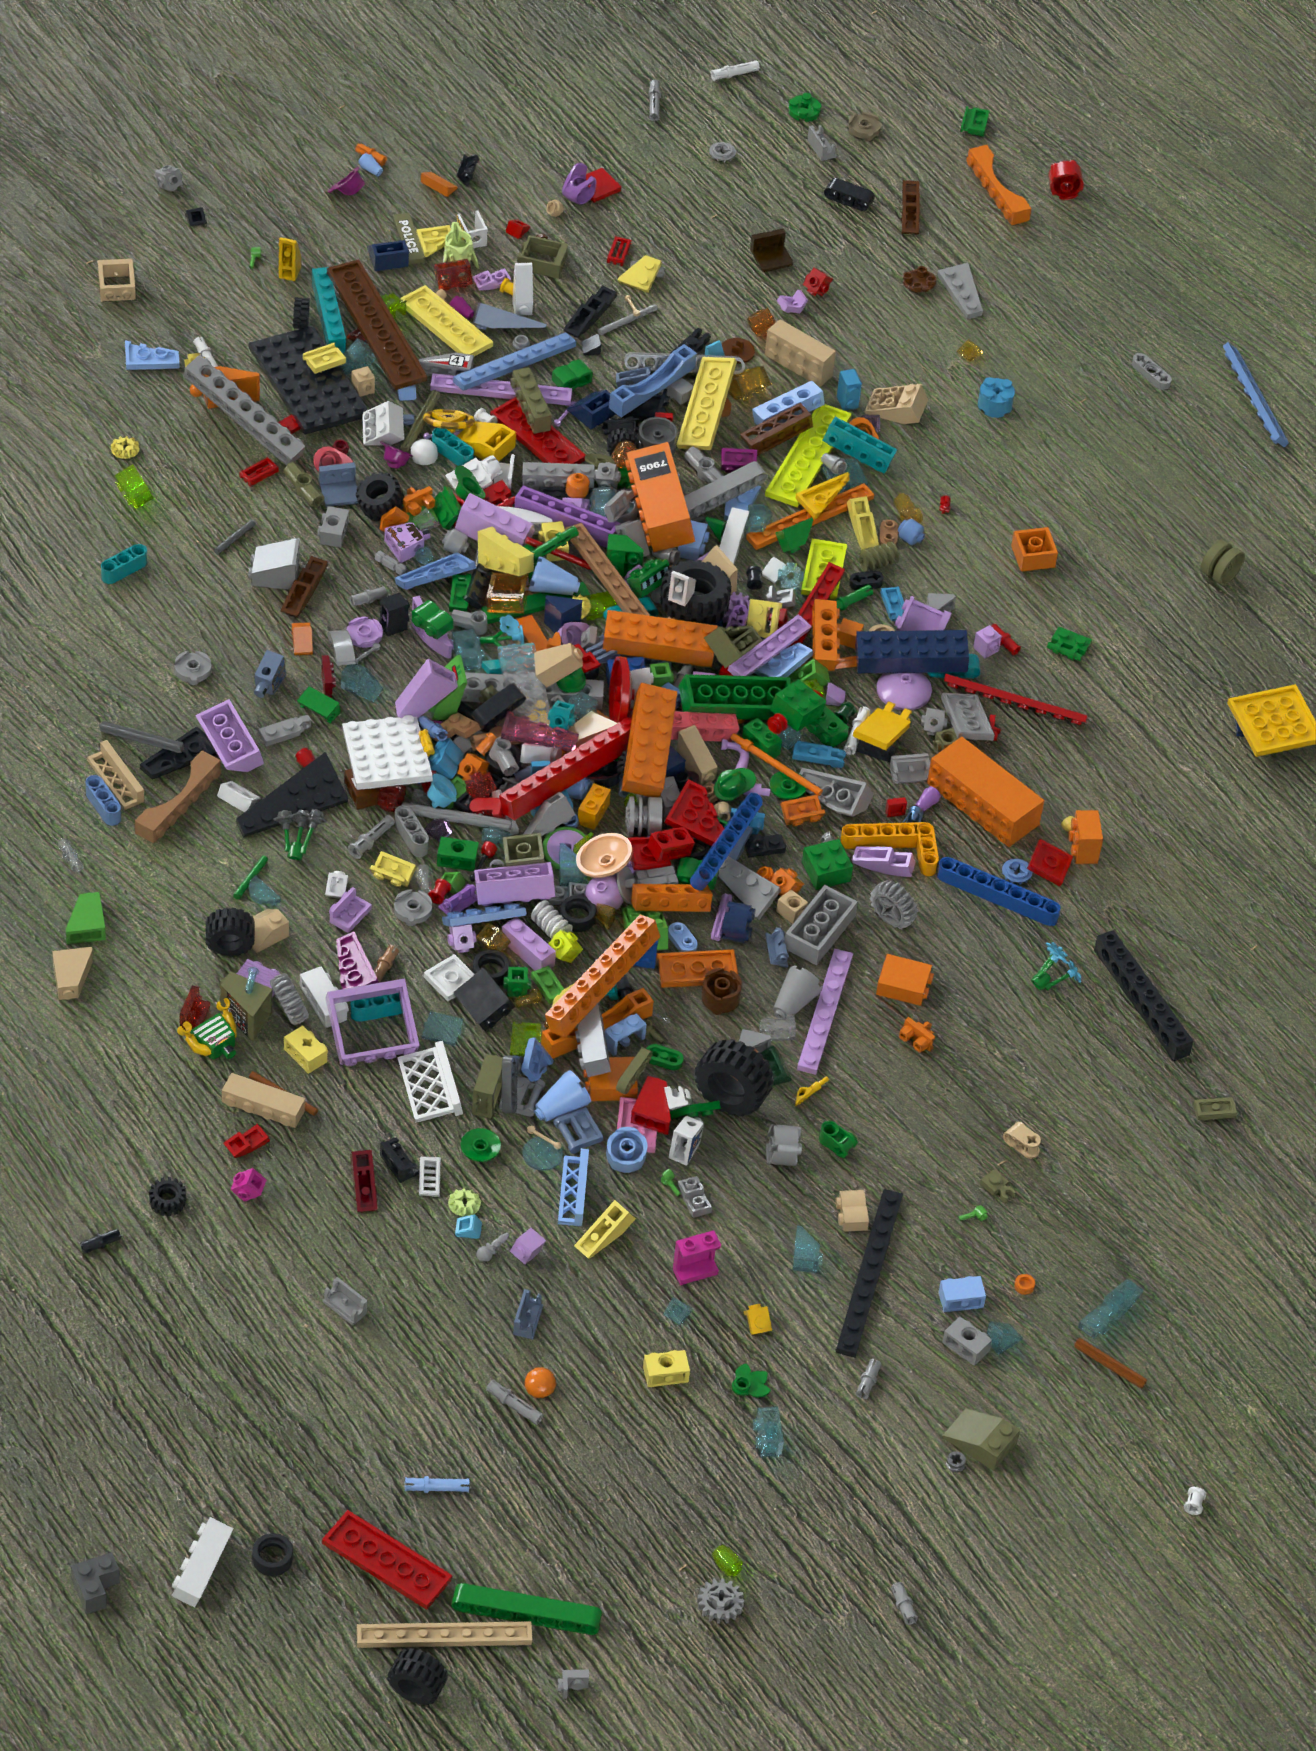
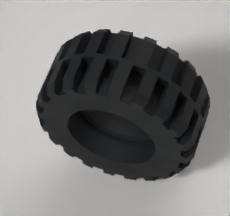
(700, 608)
(742, 1062)

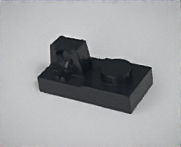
(765, 845)

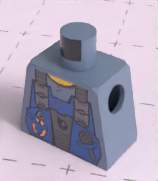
(269, 674)

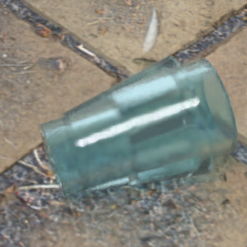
(494, 835)

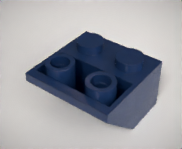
(389, 255)
(593, 409)

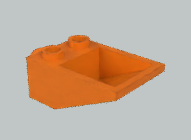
(245, 380)

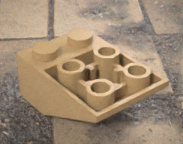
(898, 403)

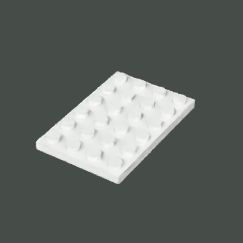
(386, 752)

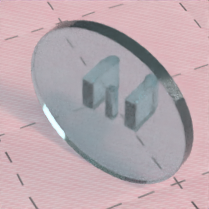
(541, 1154)

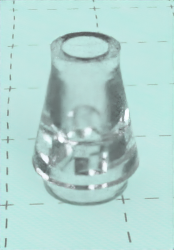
(424, 877)

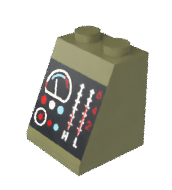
(248, 1010)

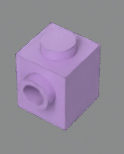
(987, 641)
(527, 1246)

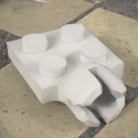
(483, 471)

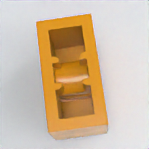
(594, 806)

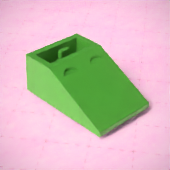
(629, 915)

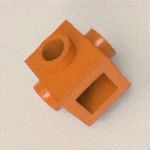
(470, 765)
(787, 881)

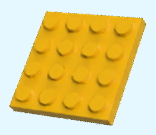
(1274, 720)

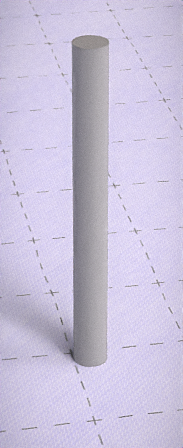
(627, 319)

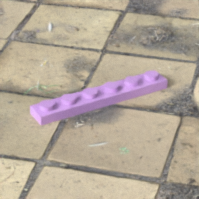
(770, 647)

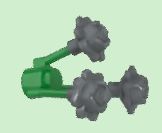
(302, 818)

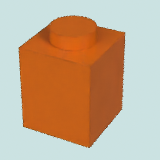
(848, 632)

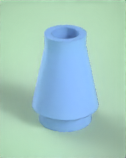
(369, 164)

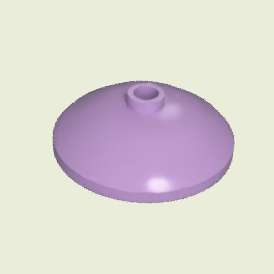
(904, 690)

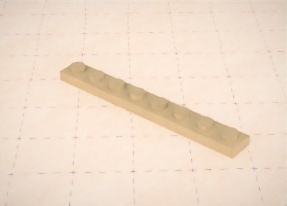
(444, 1634)

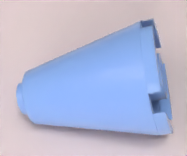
(552, 579)
(562, 1098)

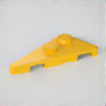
(819, 496)

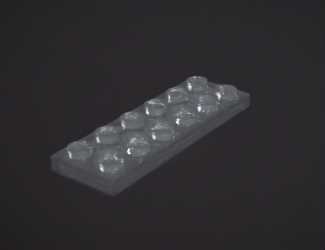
(519, 668)

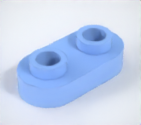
(679, 935)

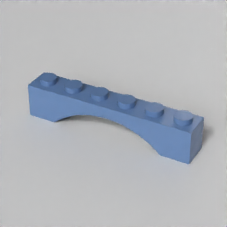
(631, 396)

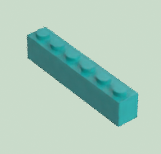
(328, 309)

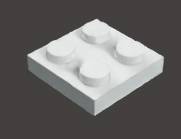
(448, 976)

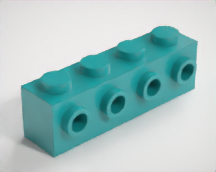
(859, 445)

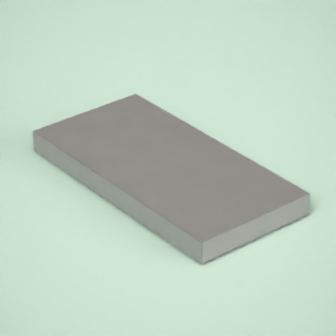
(967, 716)

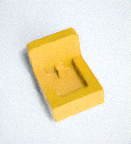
(758, 1319)

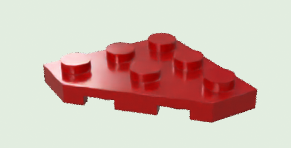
(695, 814)

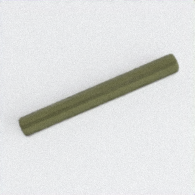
(419, 421)

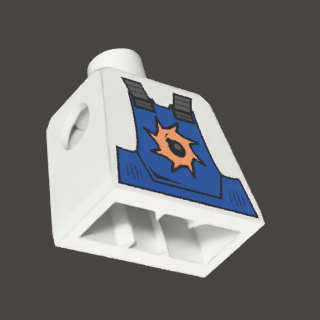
(687, 1131)

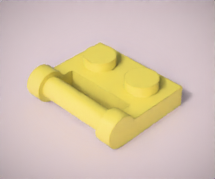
(758, 616)

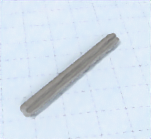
(460, 817)

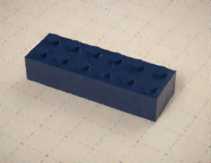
(912, 651)

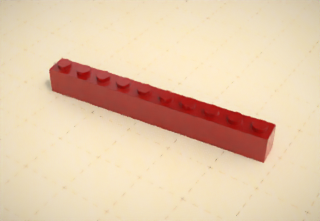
(566, 770)

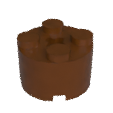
(721, 991)

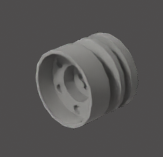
(643, 816)

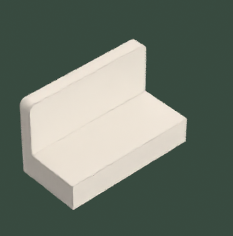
(507, 474)

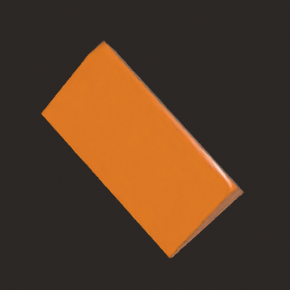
(438, 183)

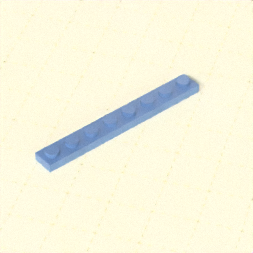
(514, 361)
(1254, 392)

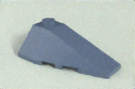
(493, 317)

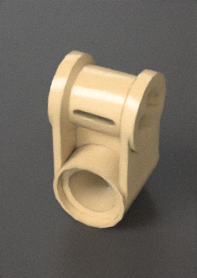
(1022, 1137)

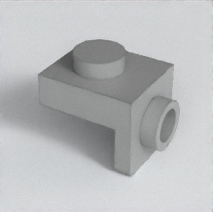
(785, 596)
(589, 637)

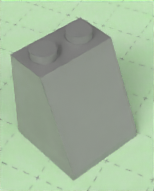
(275, 564)

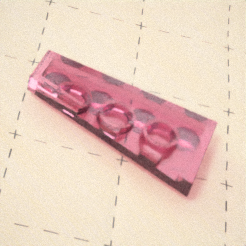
(539, 734)

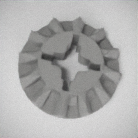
(728, 150)

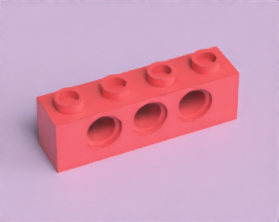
(710, 725)

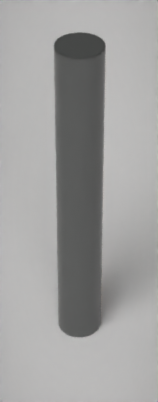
(235, 536)

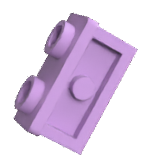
(349, 911)

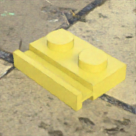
(324, 358)

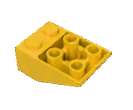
(489, 439)

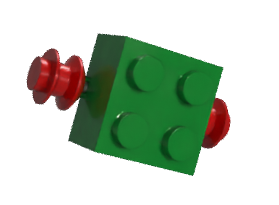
(796, 707)

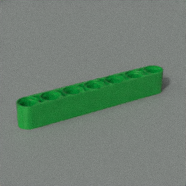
(527, 1608)

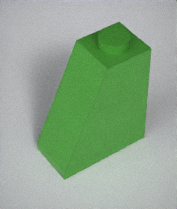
(86, 920)

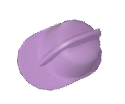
(572, 632)

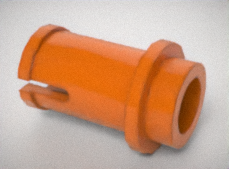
(486, 744)

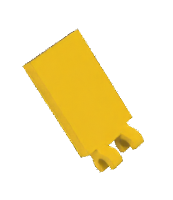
(883, 726)

